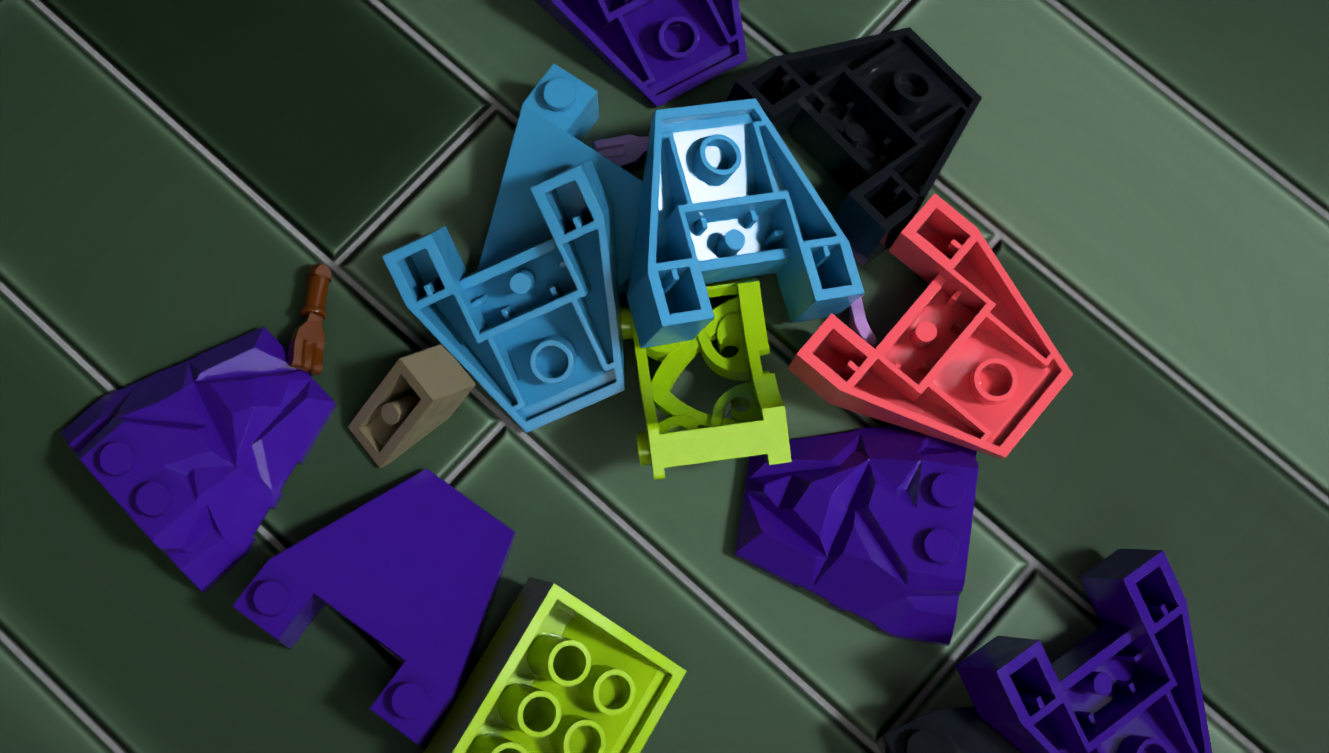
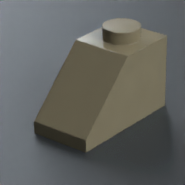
(410, 403)

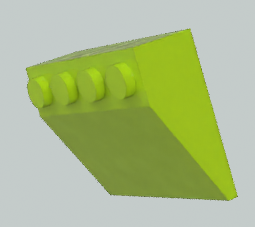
(559, 683)

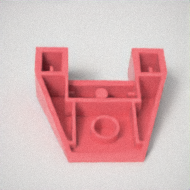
(961, 359)

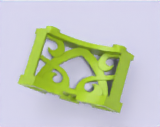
(696, 436)

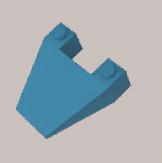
(545, 144)
(729, 206)
(538, 323)

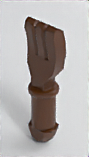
(308, 339)

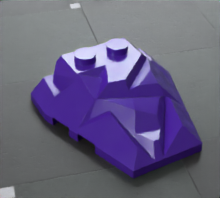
(204, 448)
(868, 524)

